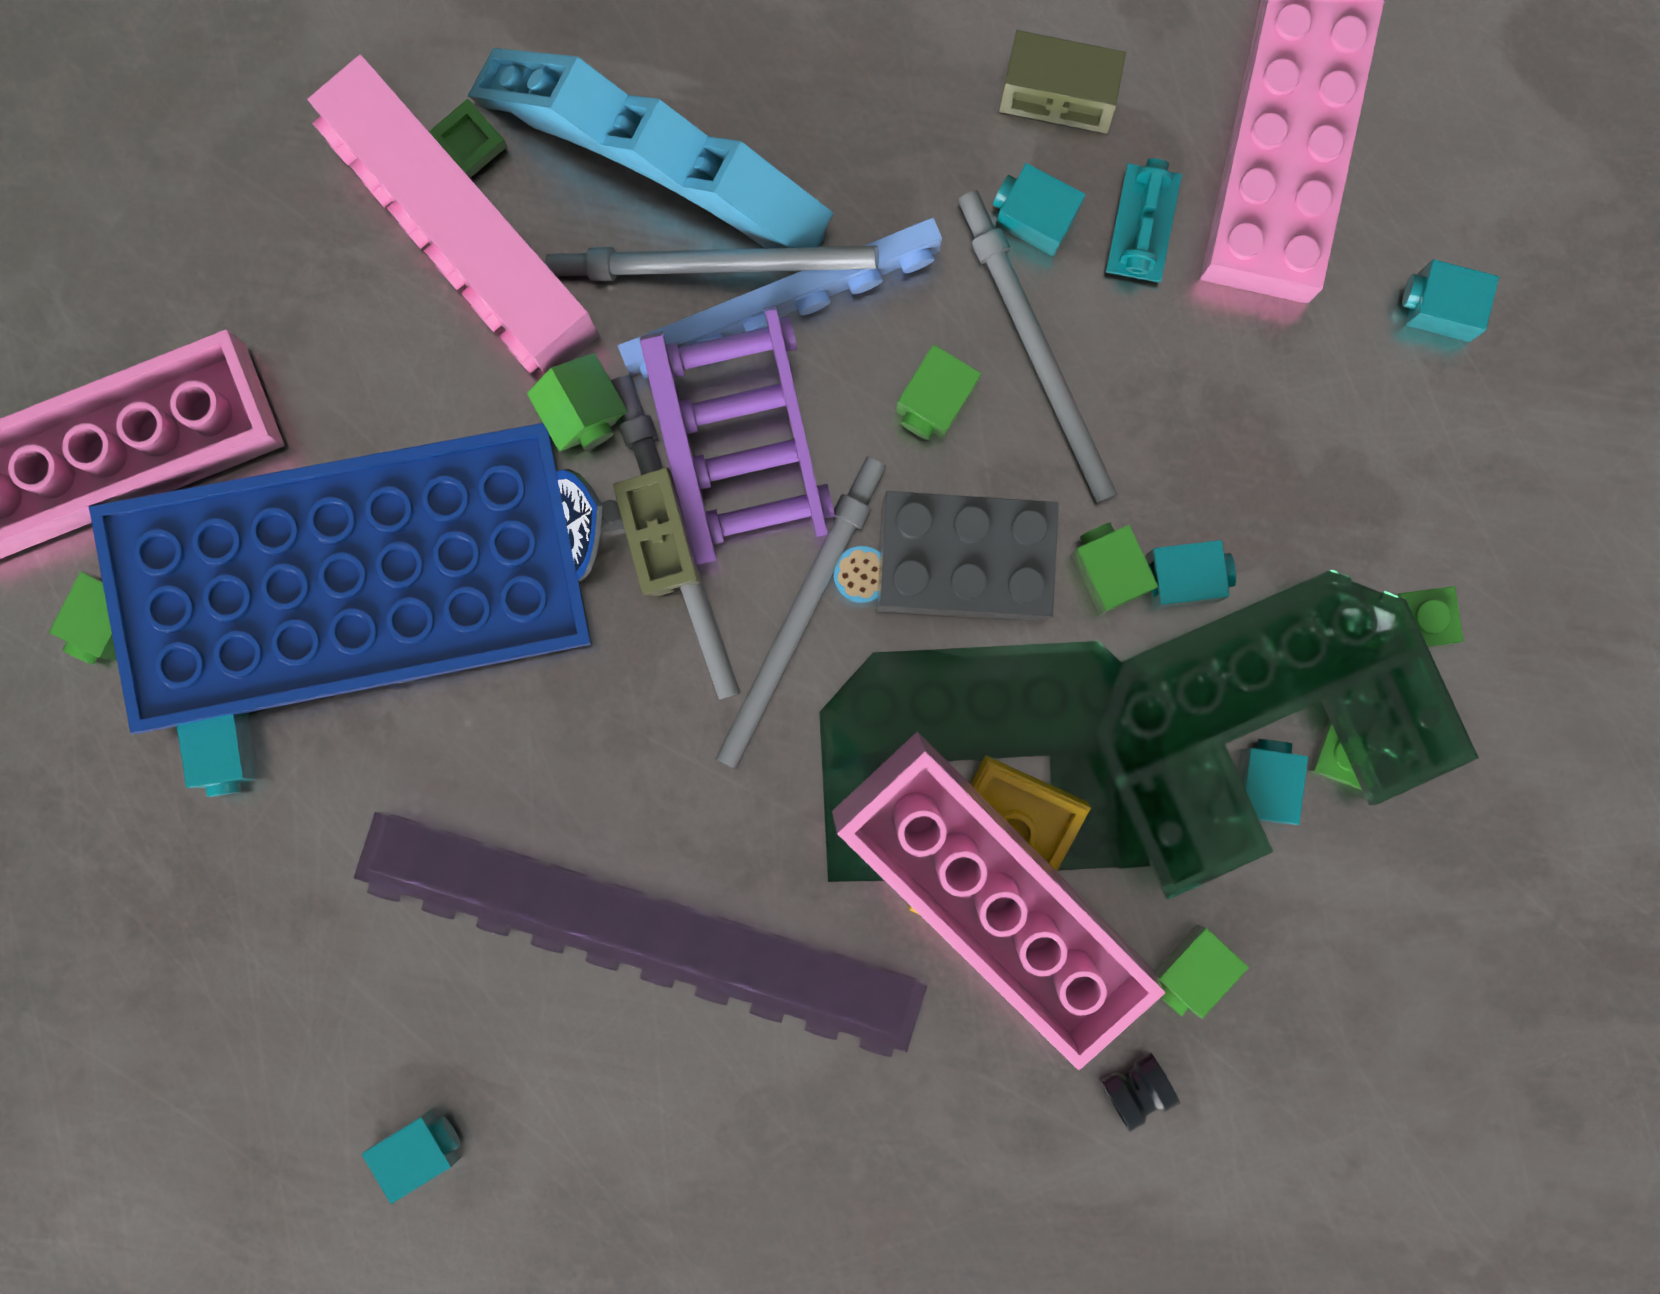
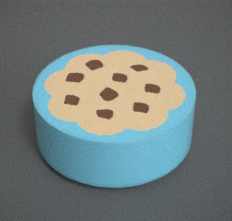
(858, 574)

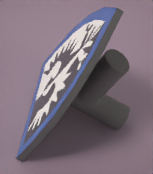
(585, 518)

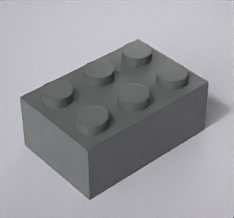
(967, 556)

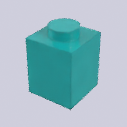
(1037, 208)
(1450, 300)
(1191, 574)
(217, 754)
(1274, 780)
(413, 1155)

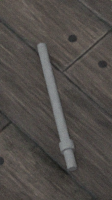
(992, 249)
(606, 263)
(639, 434)
(850, 514)

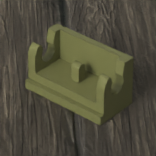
(1062, 81)
(656, 532)

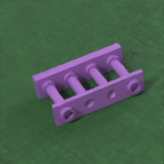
(682, 417)

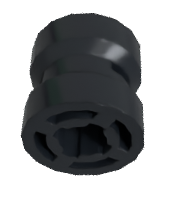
(1140, 1091)

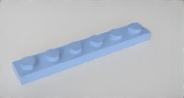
(801, 291)

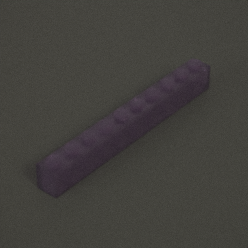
(640, 931)

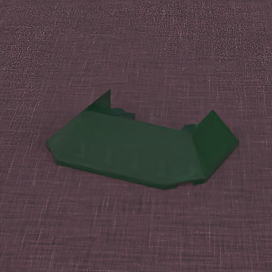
(1247, 670)
(978, 705)

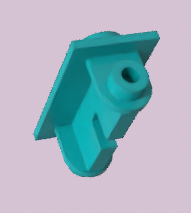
(1144, 221)

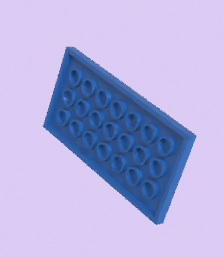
(338, 577)

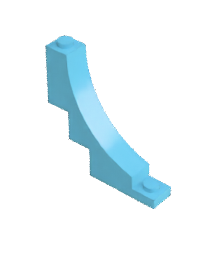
(648, 136)

